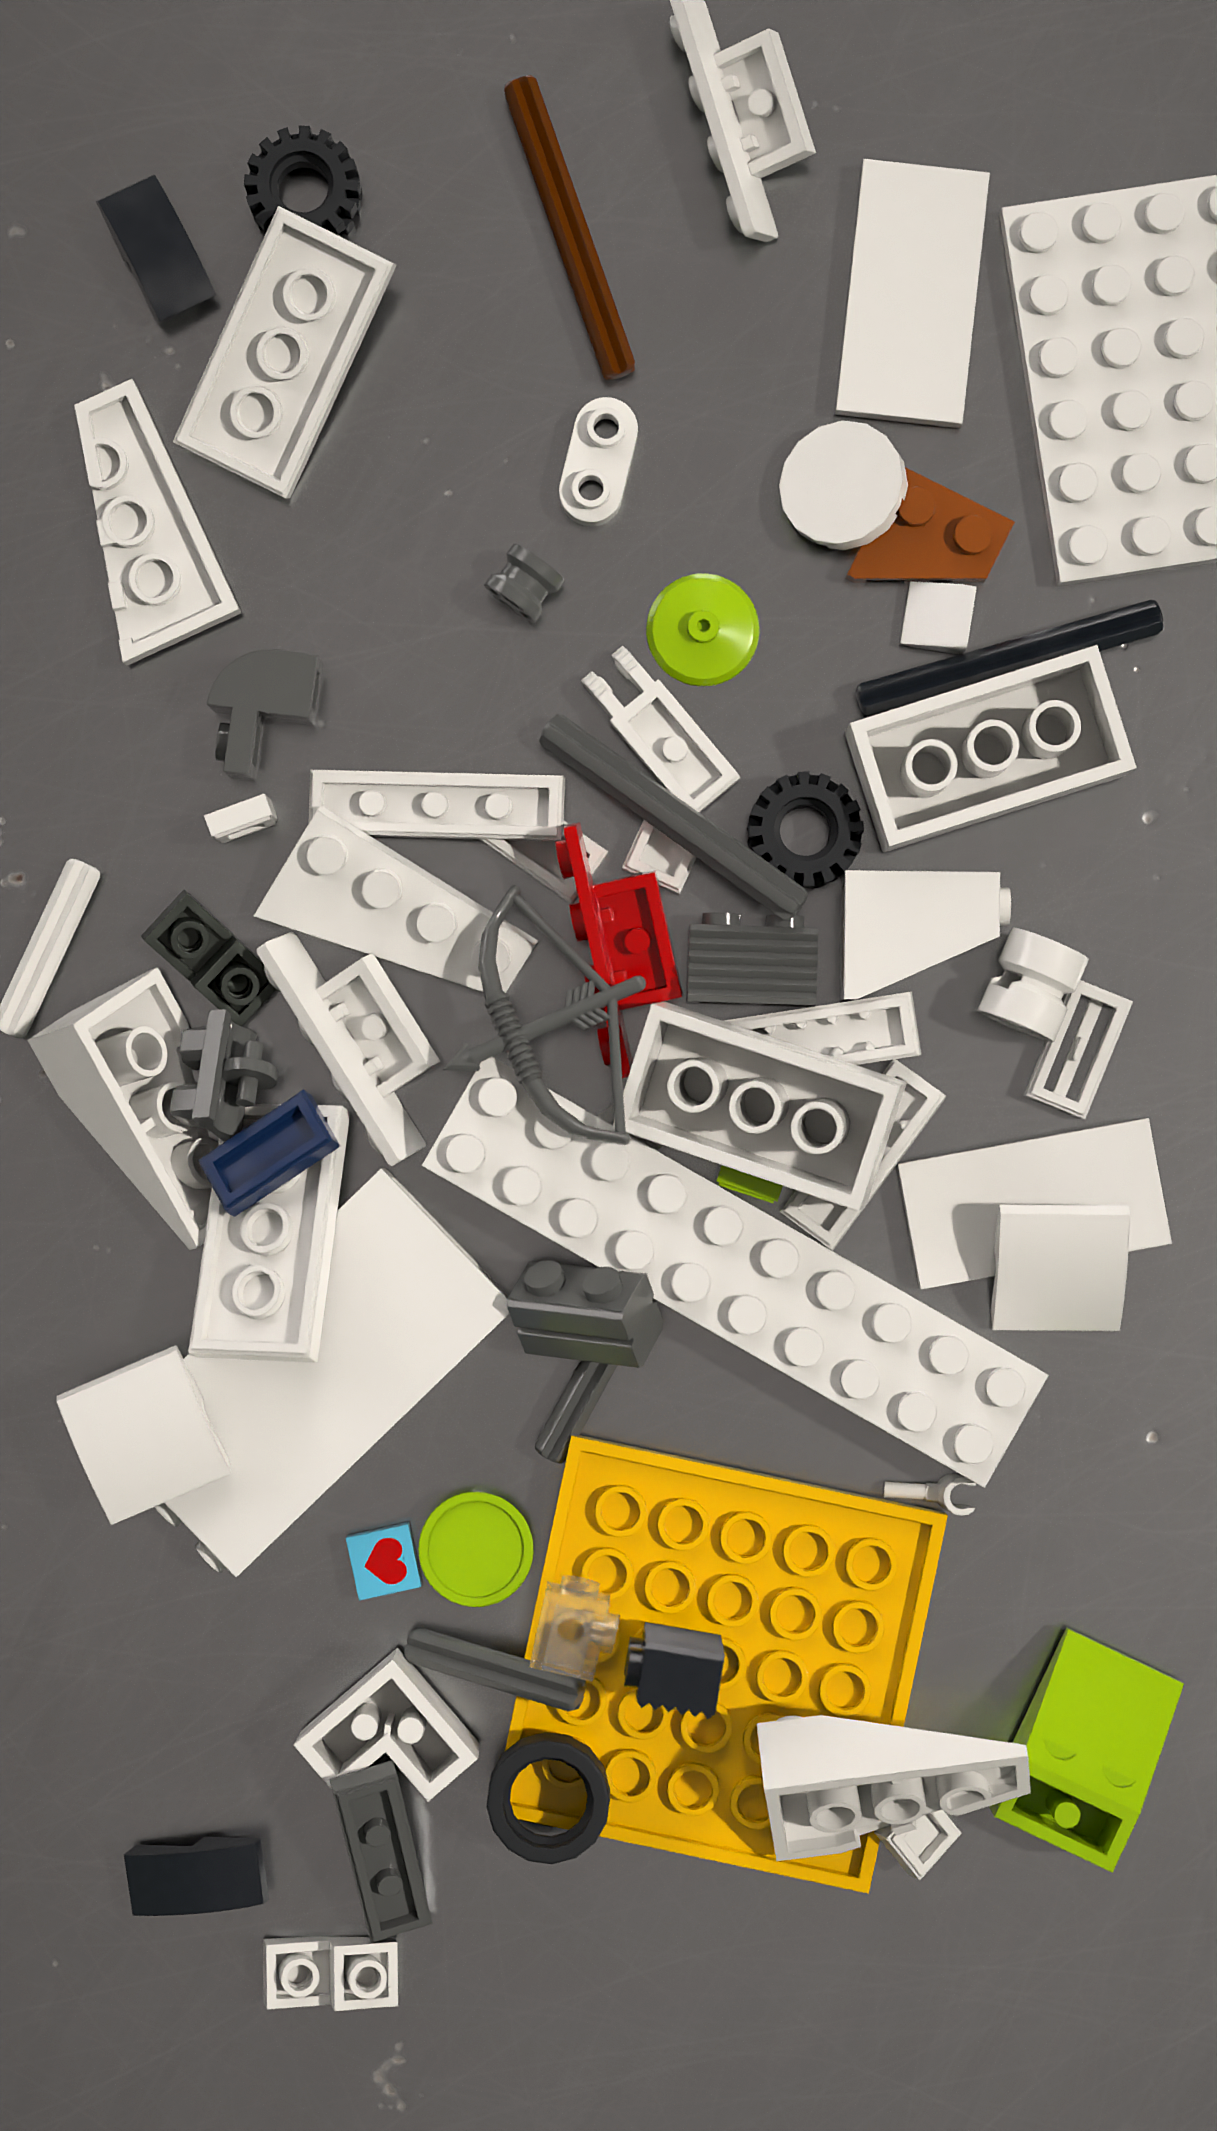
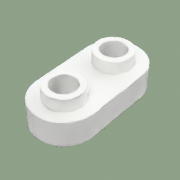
(598, 460)

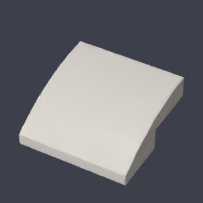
(1060, 1267)
(143, 1435)

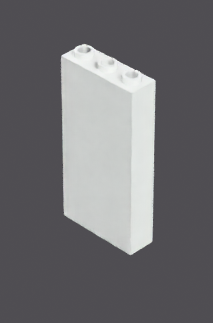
(394, 1323)

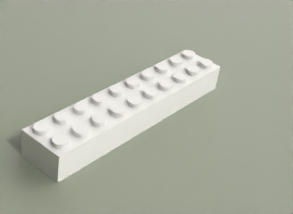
(740, 1274)

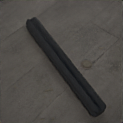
(955, 672)

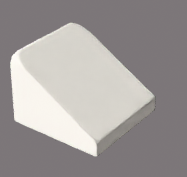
(938, 616)

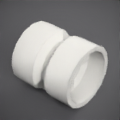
(1033, 984)

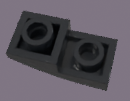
(156, 248)
(197, 1878)

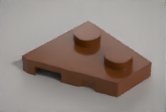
(934, 539)

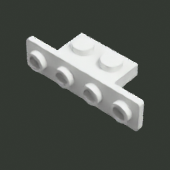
(749, 111)
(361, 1036)

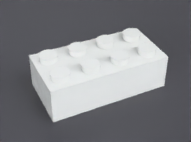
(990, 748)
(760, 1105)

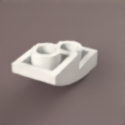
(330, 1971)

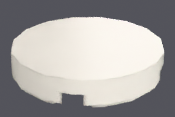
(843, 485)

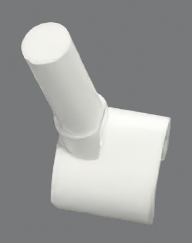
(932, 1492)

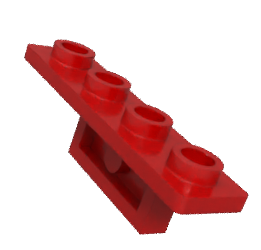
(624, 932)

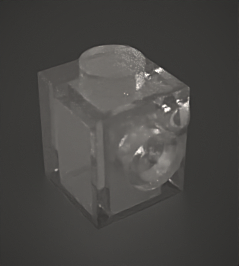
(573, 1628)

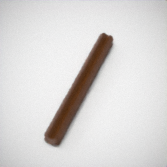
(569, 227)

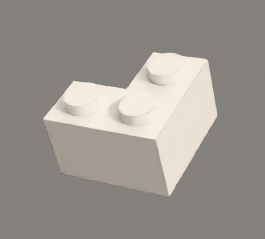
(392, 1714)

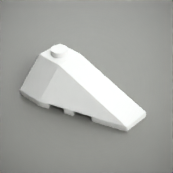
(117, 1075)

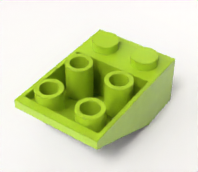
(1091, 1748)

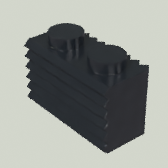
(675, 1669)

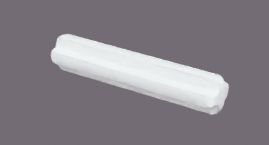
(47, 947)

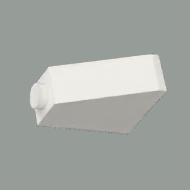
(913, 921)

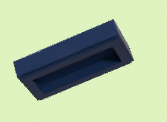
(269, 1153)

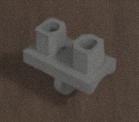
(228, 1075)

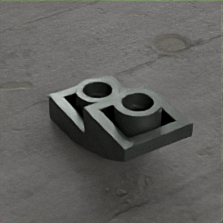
(210, 957)

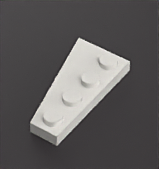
(152, 543)
(380, 903)

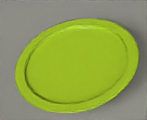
(702, 629)
(475, 1549)

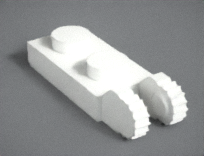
(664, 736)

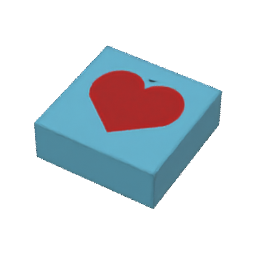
(384, 1561)

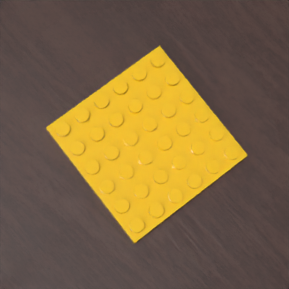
(815, 1617)

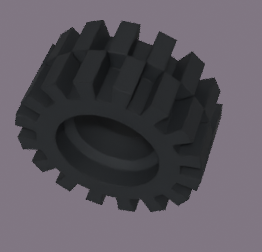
(298, 152)
(827, 798)

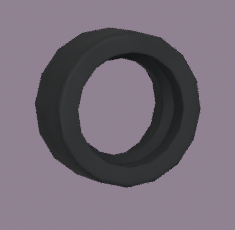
(540, 1847)

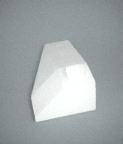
(852, 1777)

